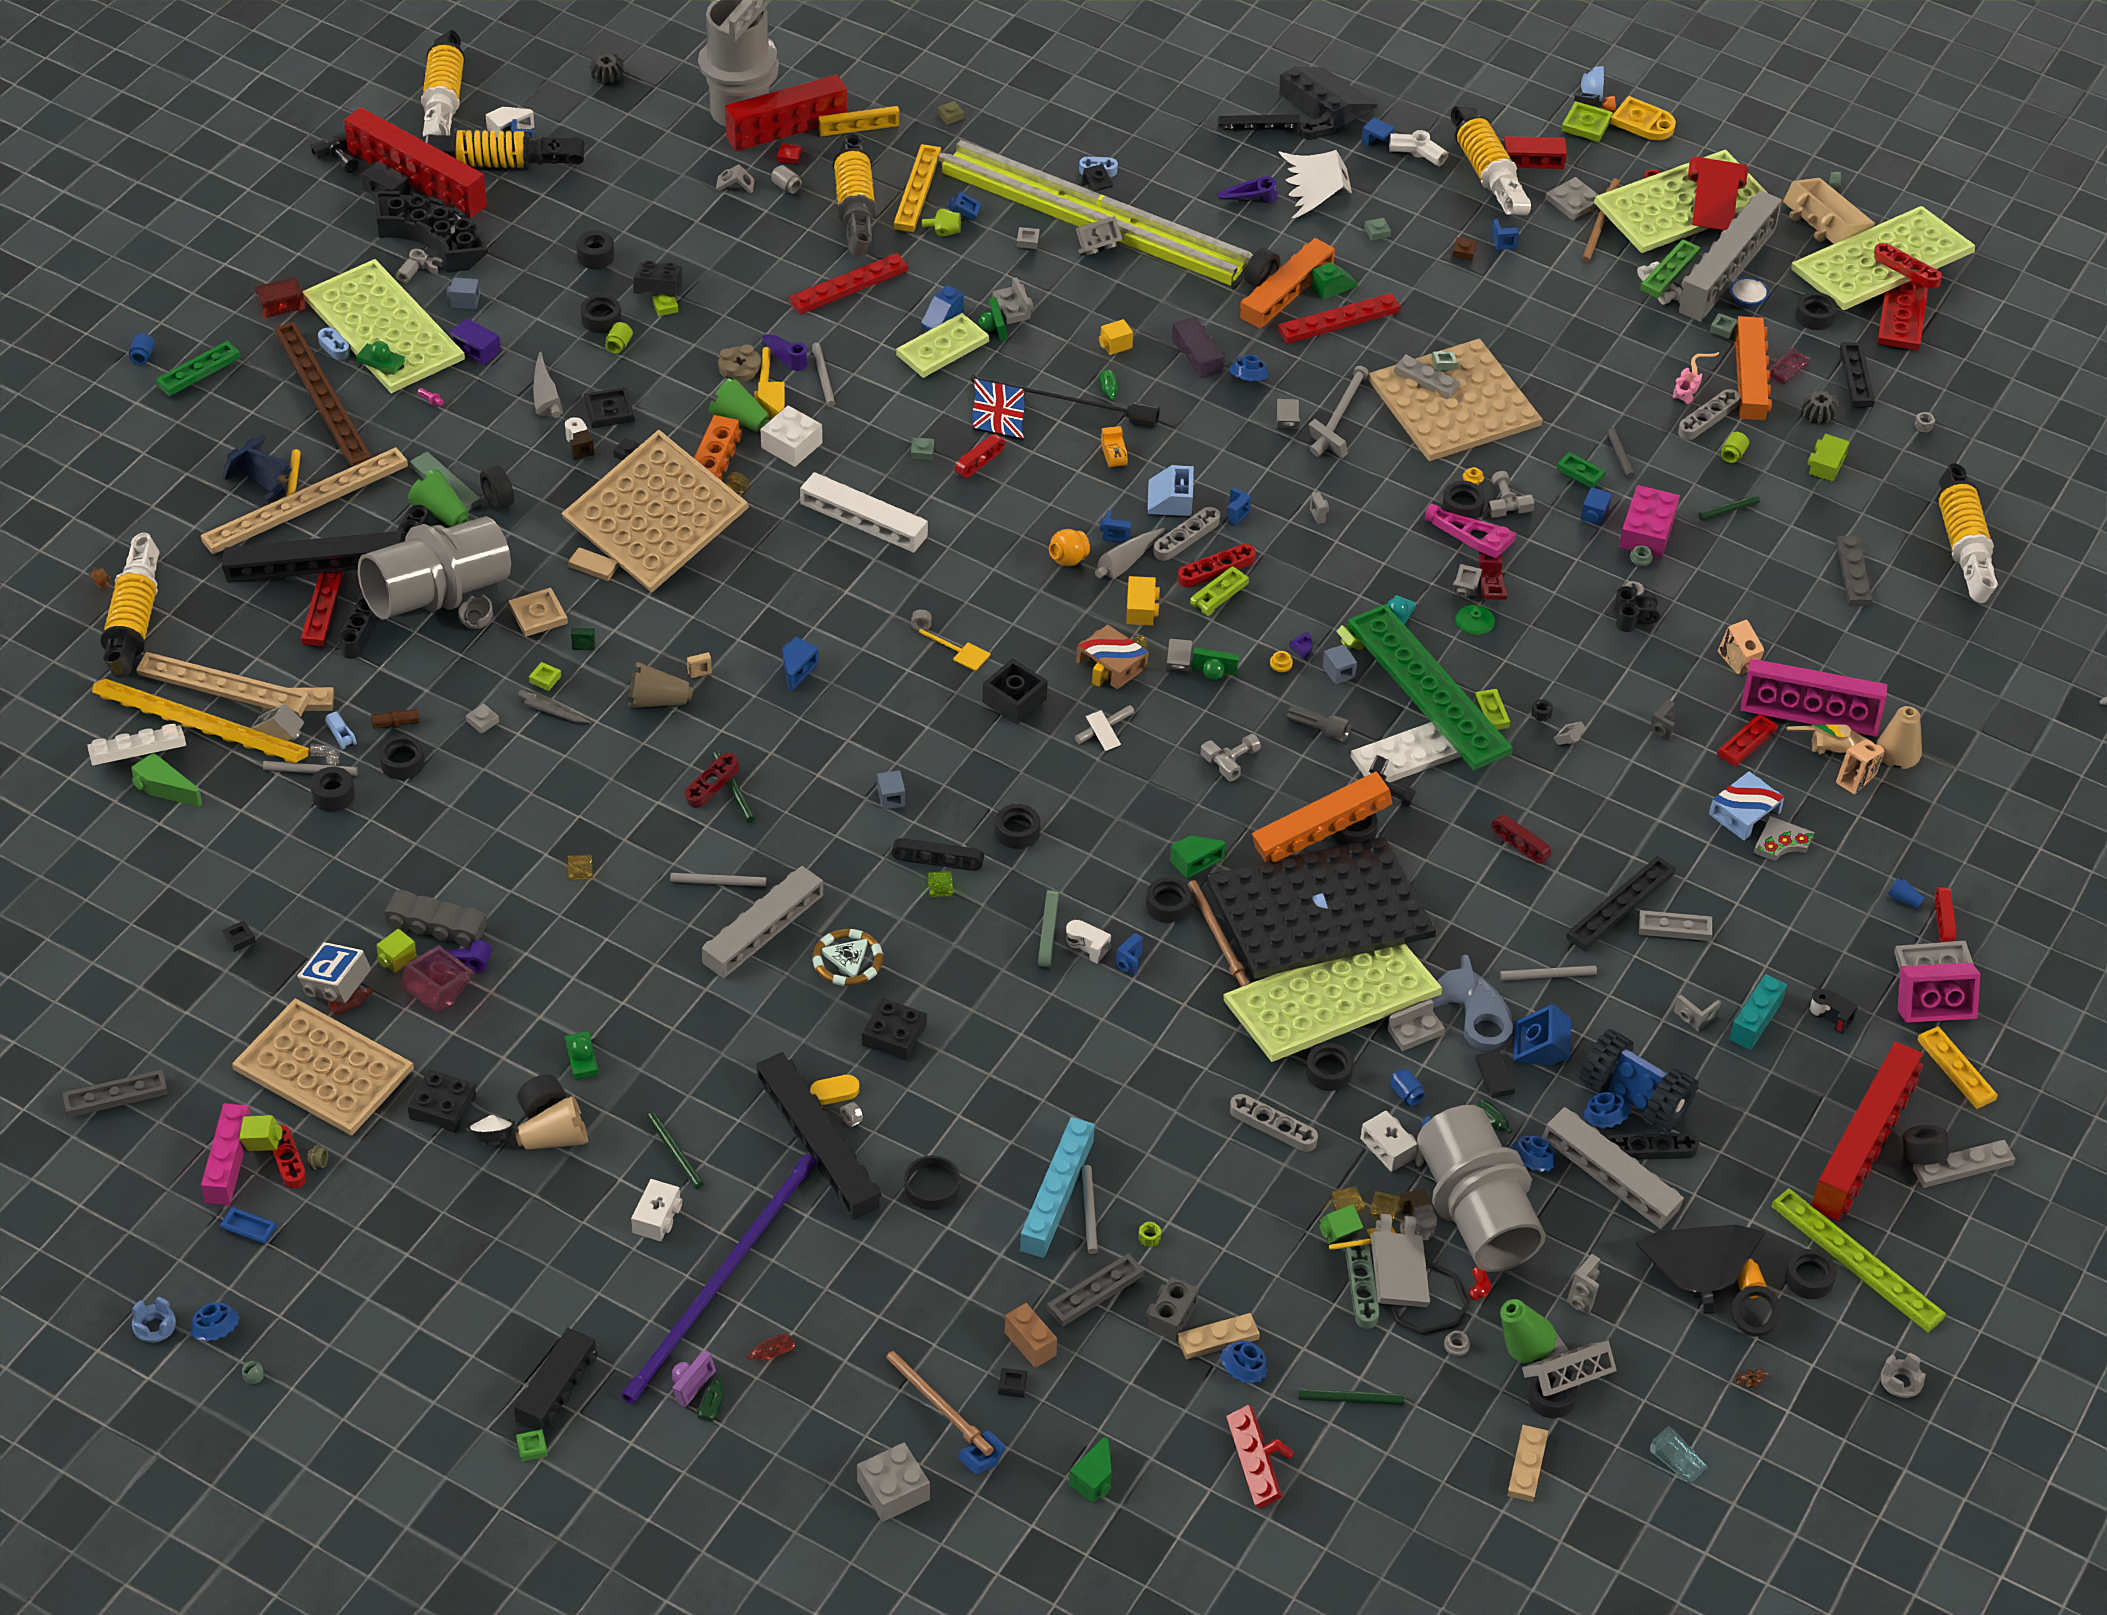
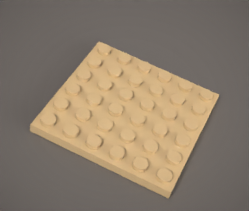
(1479, 411)
(655, 510)

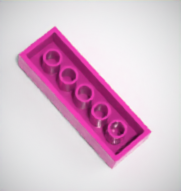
(1813, 697)

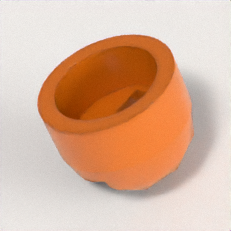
(1609, 104)

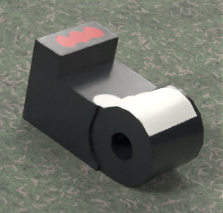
(1833, 1008)

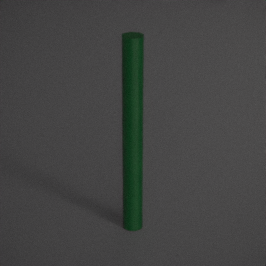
(737, 794)
(675, 1150)
(1351, 1396)

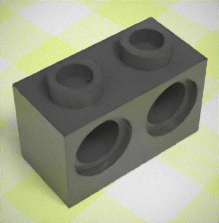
(1176, 1309)

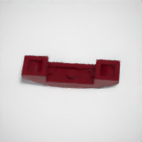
(1491, 579)

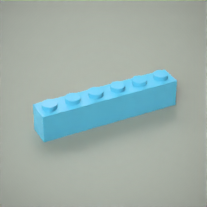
(1057, 1187)

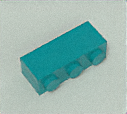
(1758, 1012)

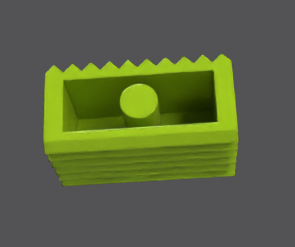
(1828, 457)

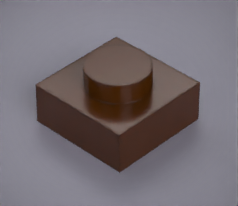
(1464, 248)

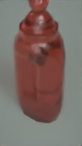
(355, 1000)
(772, 1347)

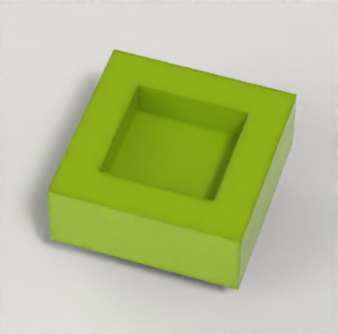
(665, 304)
(1349, 638)
(545, 676)

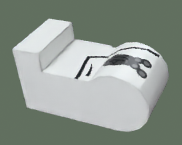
(1088, 939)

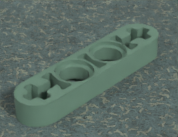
(1048, 929)
(1362, 1283)

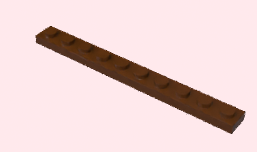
(322, 394)

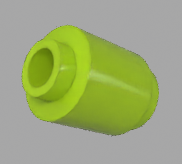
(618, 337)
(1734, 447)

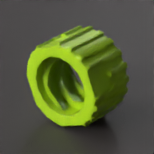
(1150, 1227)

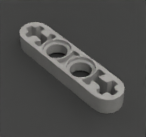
(1706, 412)
(1184, 531)
(1275, 1119)

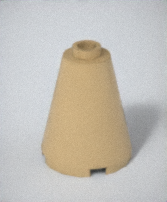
(1902, 739)
(554, 1127)

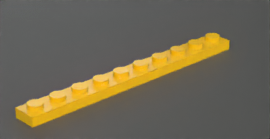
(206, 722)

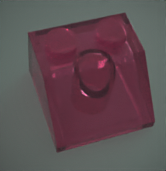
(436, 978)

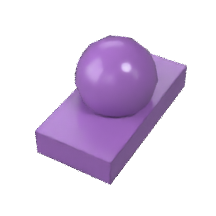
(692, 1377)

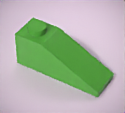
(164, 781)

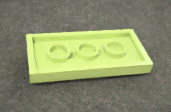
(942, 345)

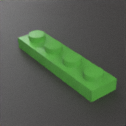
(1670, 268)

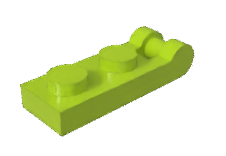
(1219, 590)

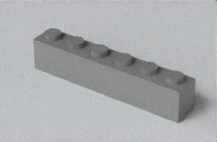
(762, 921)
(1613, 1167)

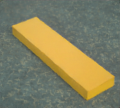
(858, 121)
(1957, 1067)

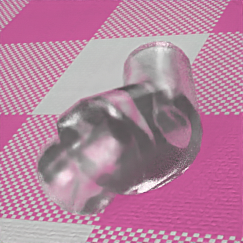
(327, 751)

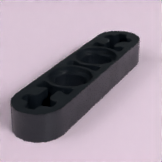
(970, 859)
(1649, 1143)

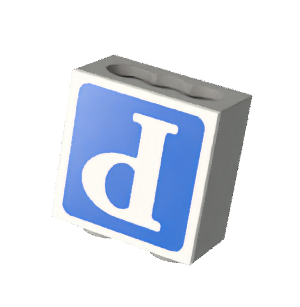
(334, 972)

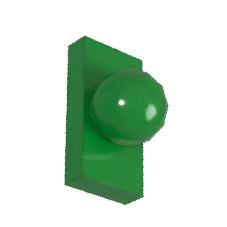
(991, 320)
(380, 357)
(1215, 663)
(581, 1055)

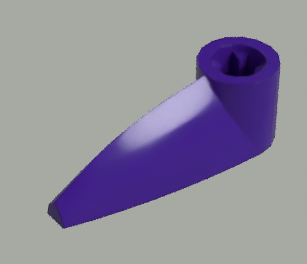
(1261, 188)
(792, 355)
(474, 957)

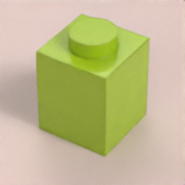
(396, 951)
(260, 1133)

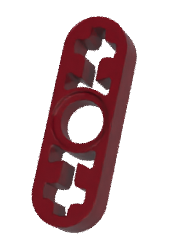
(713, 770)
(1530, 846)

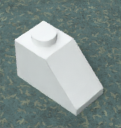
(502, 119)

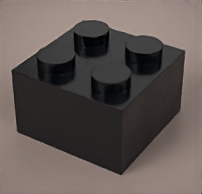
(1014, 691)

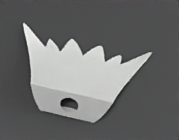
(1318, 178)

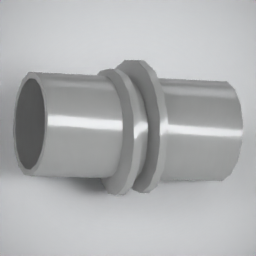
(740, 67)
(434, 567)
(1481, 1188)

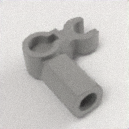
(418, 260)

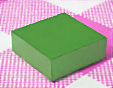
(531, 1445)

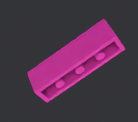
(225, 1156)

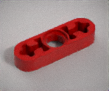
(980, 456)
(1945, 914)
(295, 1162)

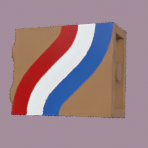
(1115, 653)

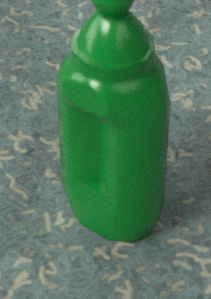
(1109, 383)

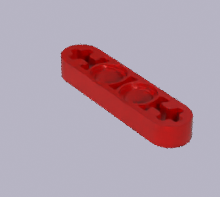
(1889, 255)
(1193, 575)

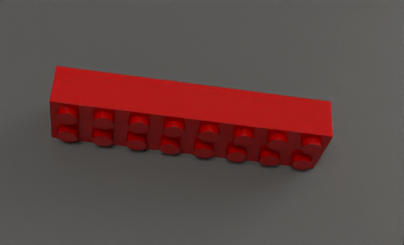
(426, 166)
(1868, 1131)

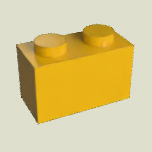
(1141, 601)

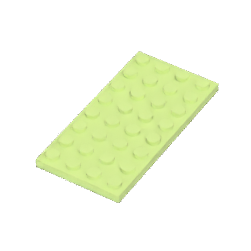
(1663, 205)
(1853, 275)
(373, 307)
(1329, 998)

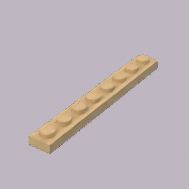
(221, 683)

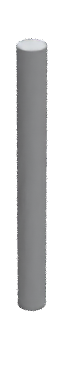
(823, 375)
(302, 768)
(718, 879)
(1548, 973)
(1089, 1209)

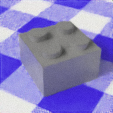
(893, 1482)

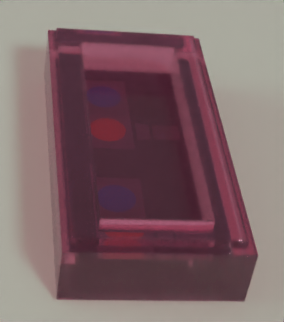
(1788, 366)

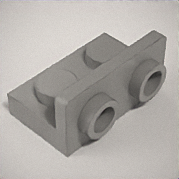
(1098, 234)
(1014, 302)
(1415, 1025)
(1584, 1286)

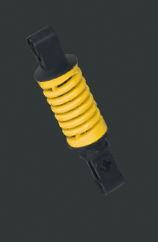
(508, 150)

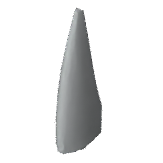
(545, 392)
(1126, 554)

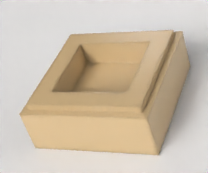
(699, 665)

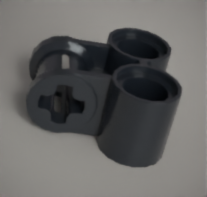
(1634, 609)

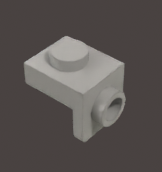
(1467, 580)

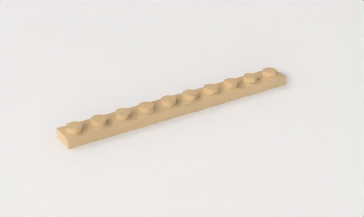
(304, 500)

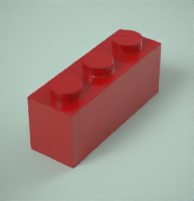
(1536, 152)

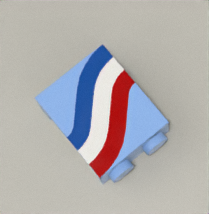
(1745, 804)

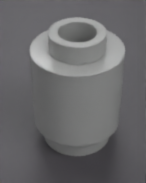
(786, 179)

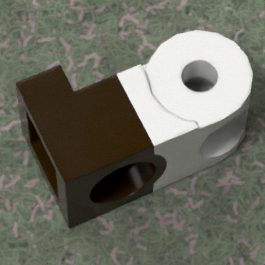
(579, 437)

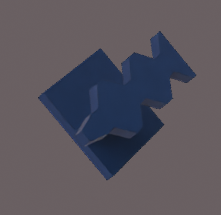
(259, 466)

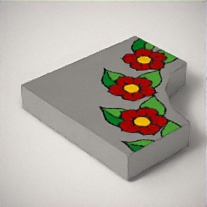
(1781, 838)

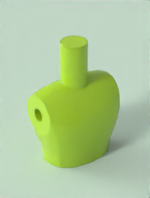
(945, 222)

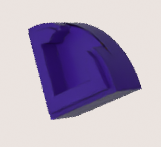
(1302, 645)

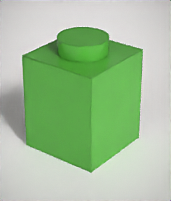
(1340, 1224)

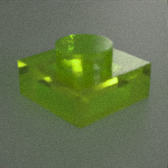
(940, 884)

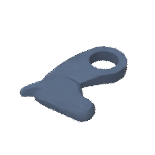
(1480, 1004)

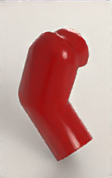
(1482, 1284)

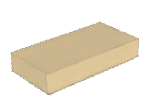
(593, 564)

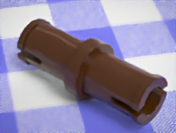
(395, 718)

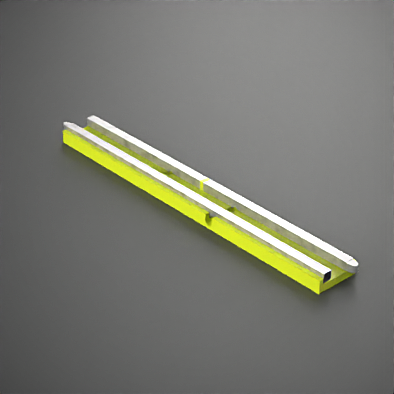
(1083, 207)

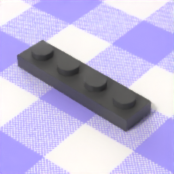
(1854, 571)
(114, 1093)
(1095, 1289)

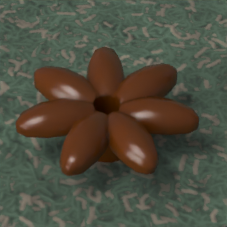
(1752, 1379)

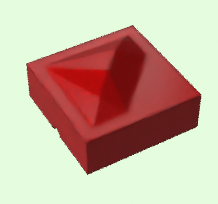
(789, 154)

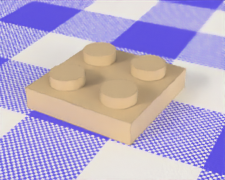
(538, 612)

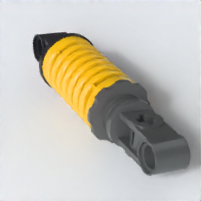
(855, 193)

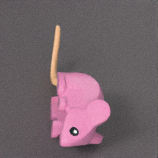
(1689, 382)

